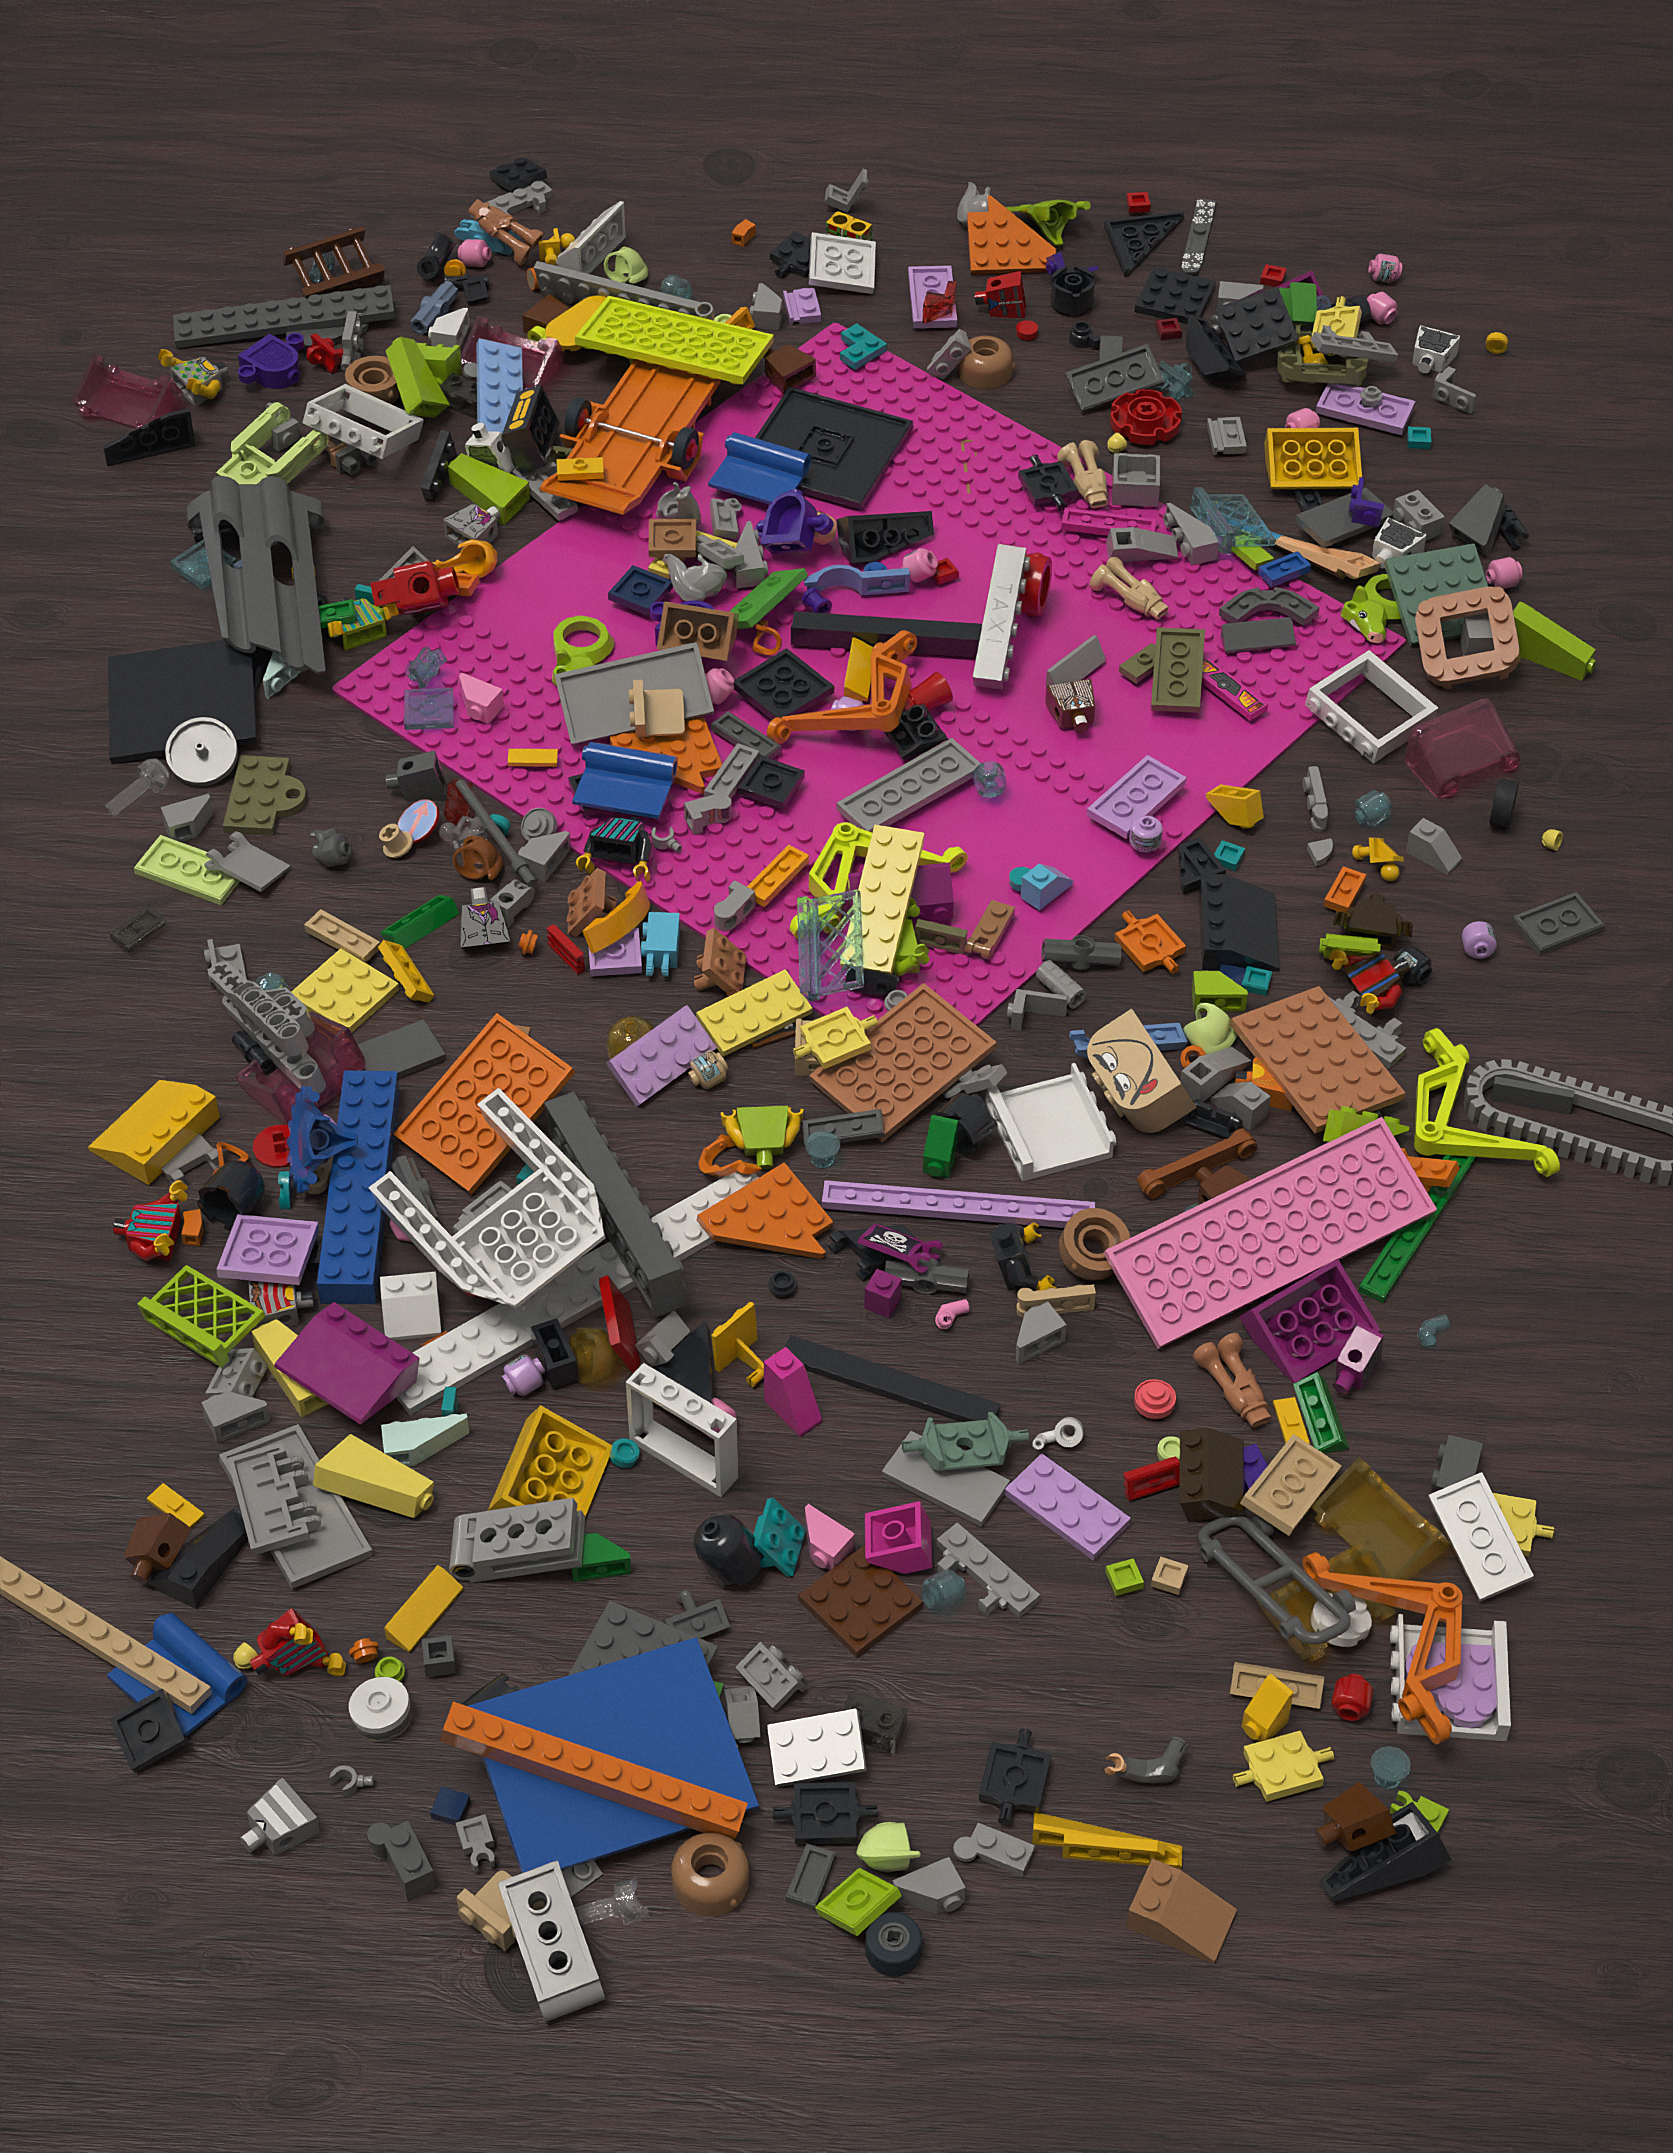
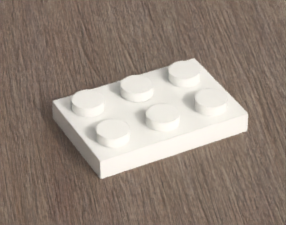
(816, 1747)

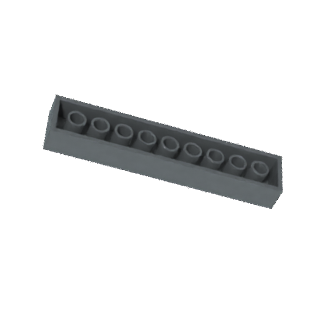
(623, 1216)

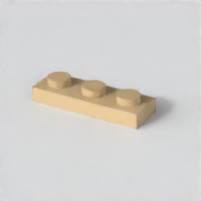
(342, 935)
(1306, 1687)

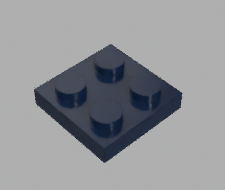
(640, 589)

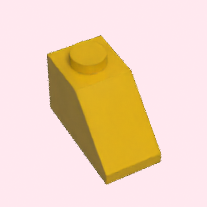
(1237, 804)
(1268, 1710)

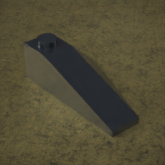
(157, 437)
(877, 535)
(202, 1560)
(1395, 1859)

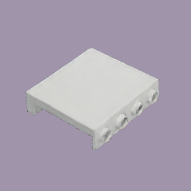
(1051, 1125)
(1407, 1636)

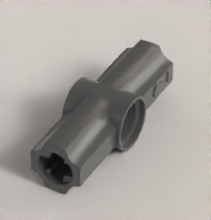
(1081, 952)
(408, 1174)
(935, 1278)

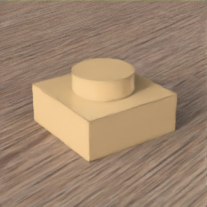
(1169, 1575)

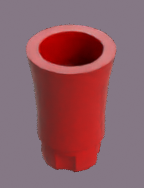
(931, 693)

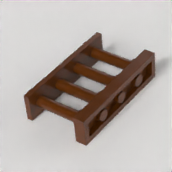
(350, 280)

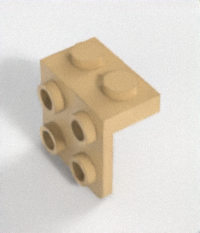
(656, 711)
(488, 1912)

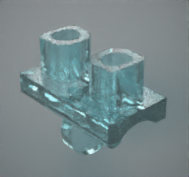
(1178, 377)
(425, 666)

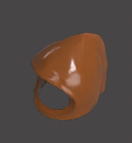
(480, 851)

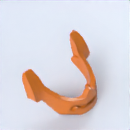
(711, 1151)

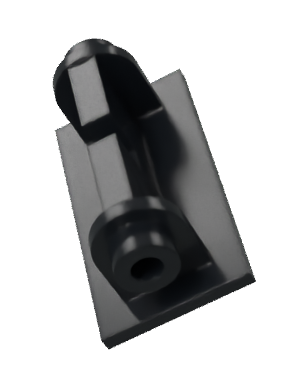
(875, 982)
(1217, 1122)

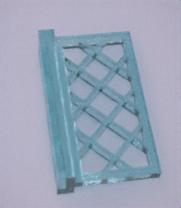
(1209, 513)
(810, 952)

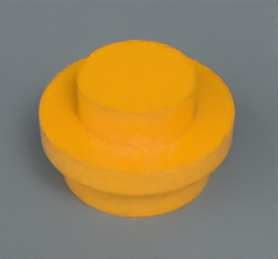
(454, 268)

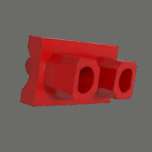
(323, 352)

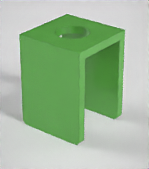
(1300, 302)

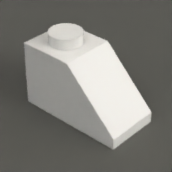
(450, 328)

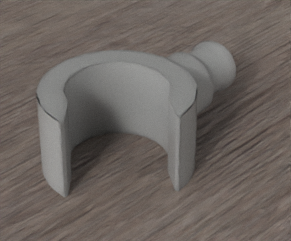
(667, 842)
(356, 1780)

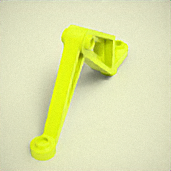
(853, 842)
(1438, 1138)

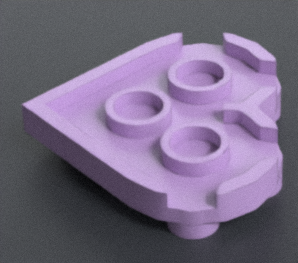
(1473, 1693)

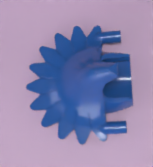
(312, 1139)

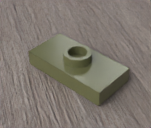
(1139, 665)

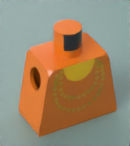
(1265, 1081)

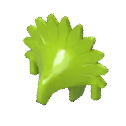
(1052, 216)

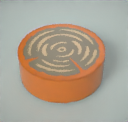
(532, 279)

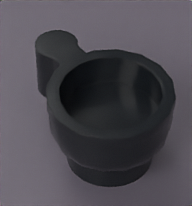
(1082, 336)

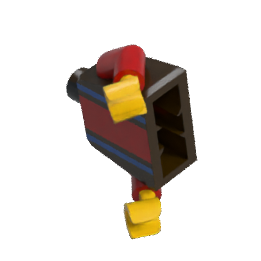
(1372, 978)

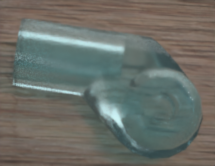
(1430, 1327)

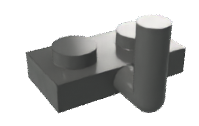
(698, 1620)

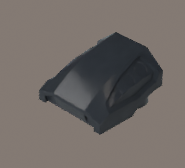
(916, 732)

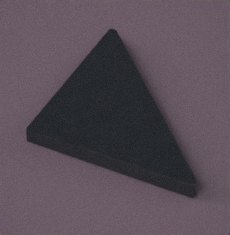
(1138, 236)
(692, 1364)

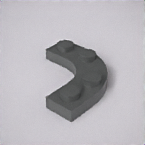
(1279, 600)

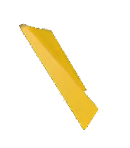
(1102, 1844)

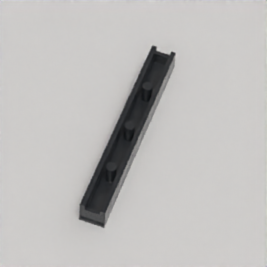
(840, 629)

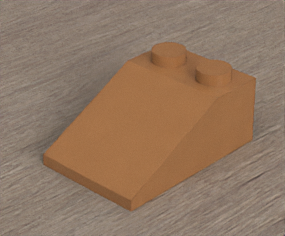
(1180, 1912)

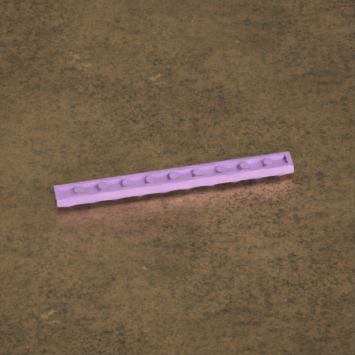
(950, 1204)

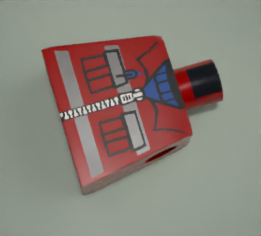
(1004, 296)

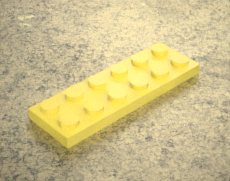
(886, 895)

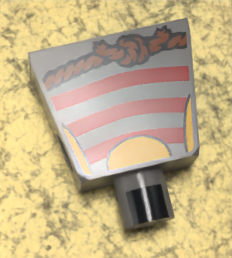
(279, 1301)

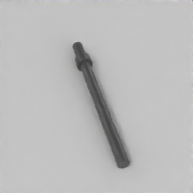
(518, 863)

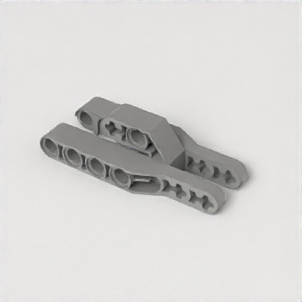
(274, 1021)

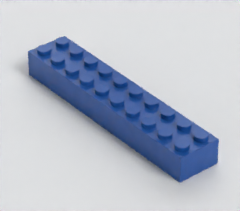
(353, 1218)

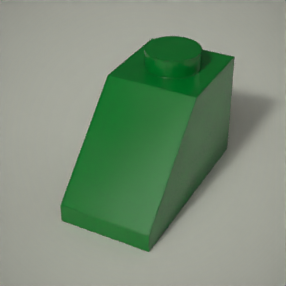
(940, 1146)
(601, 1559)

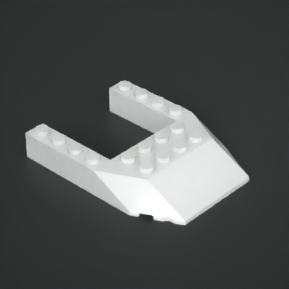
(522, 1236)

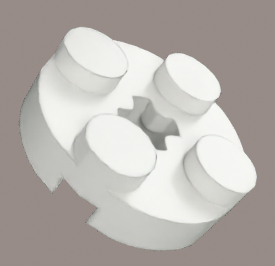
(1359, 1628)

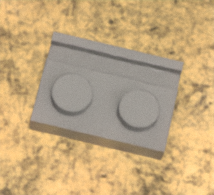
(1226, 435)

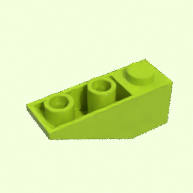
(1347, 1120)

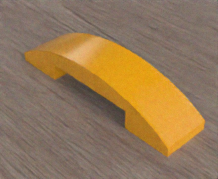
(620, 921)

